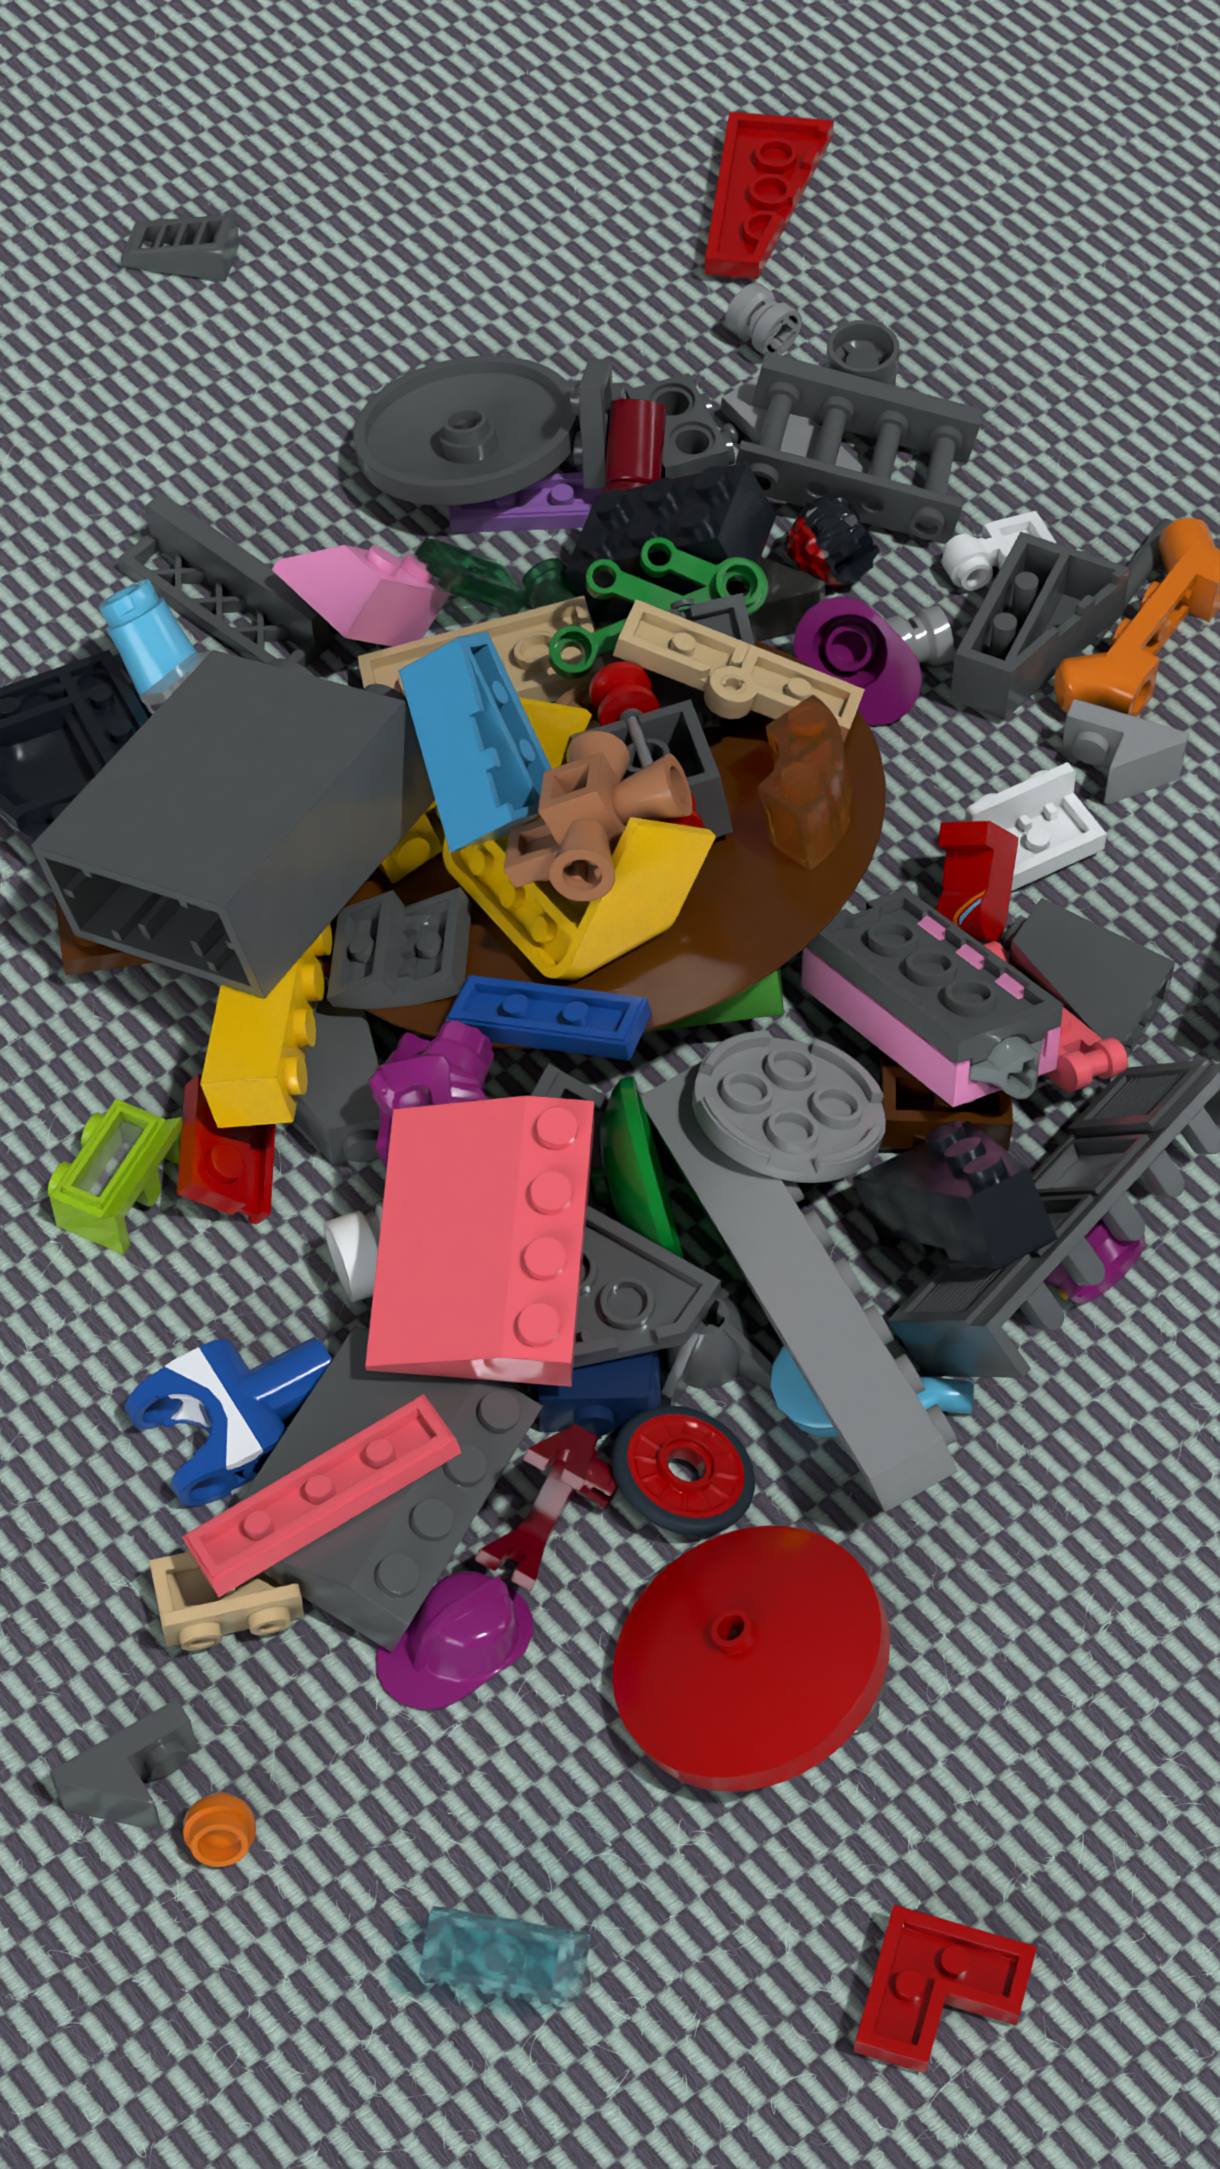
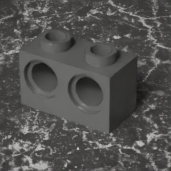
(690, 427)

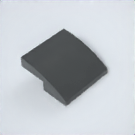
(400, 952)

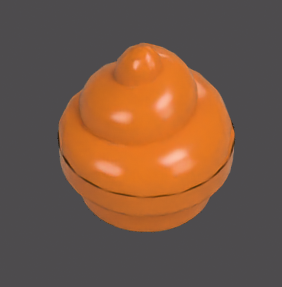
(219, 1829)

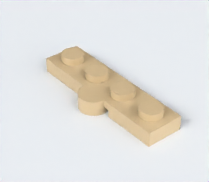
(729, 671)

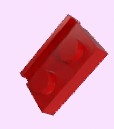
(227, 1165)

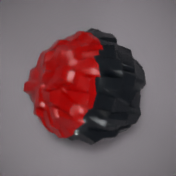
(831, 542)

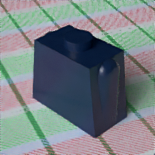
(600, 1395)

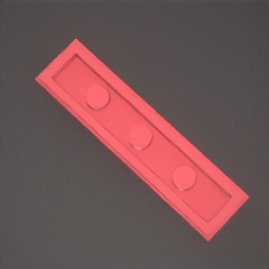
(321, 1495)

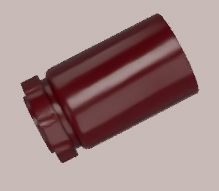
(634, 443)

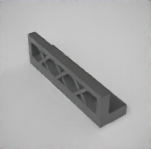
(233, 573)

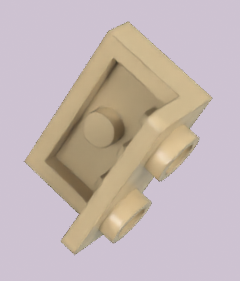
(198, 1618)

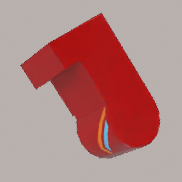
(977, 876)

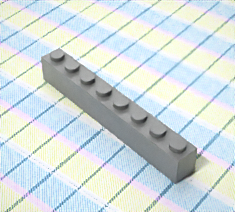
(811, 1306)

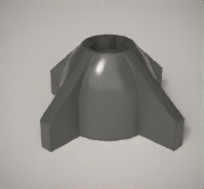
(716, 1350)

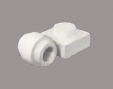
(971, 559)

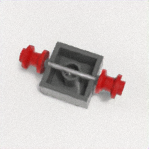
(633, 715)

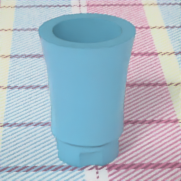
(145, 635)

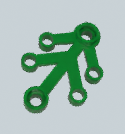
(629, 588)

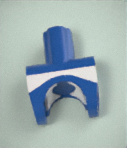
(233, 1404)

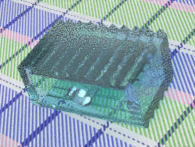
(504, 1957)

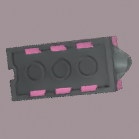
(934, 999)

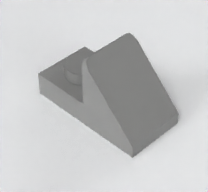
(1134, 749)

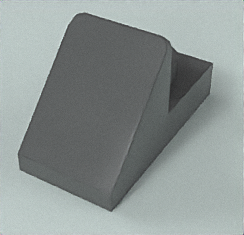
(111, 1774)

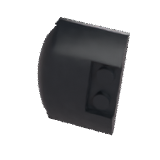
(60, 735)

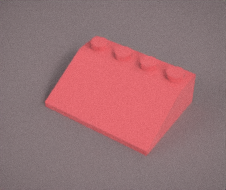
(483, 1240)

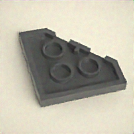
(635, 1294)

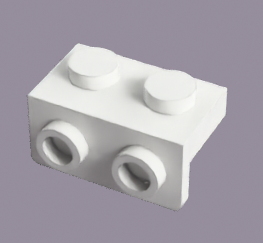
(1047, 819)

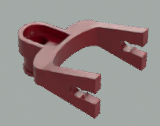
(573, 1473)

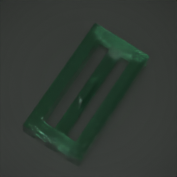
(471, 575)

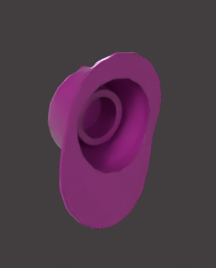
(861, 648)
(456, 1641)

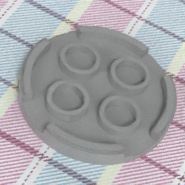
(789, 1107)

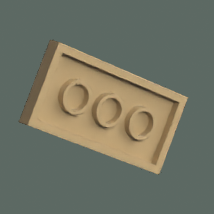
(520, 643)

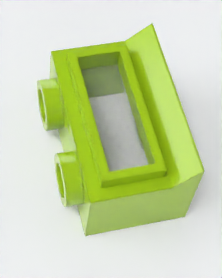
(113, 1172)

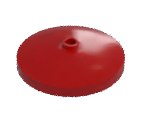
(751, 1658)

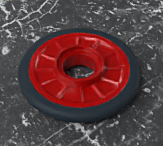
(674, 1504)

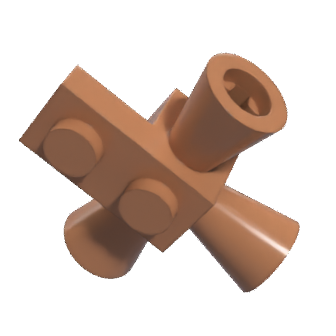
(586, 812)

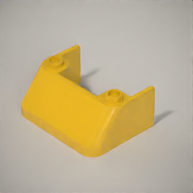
(569, 937)

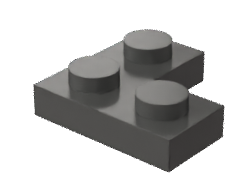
(592, 402)

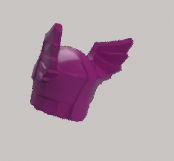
(431, 1073)

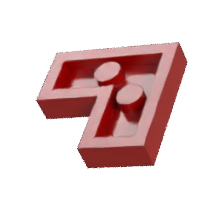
(932, 1965)

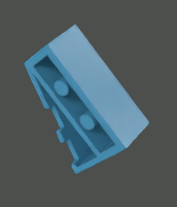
(474, 741)

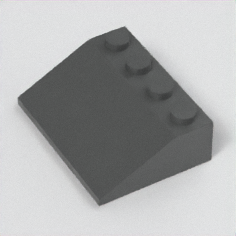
(389, 1556)

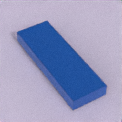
(552, 1016)

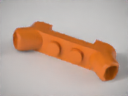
(1128, 671)

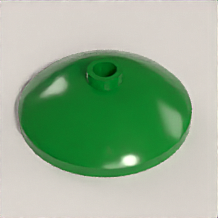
(632, 1169)

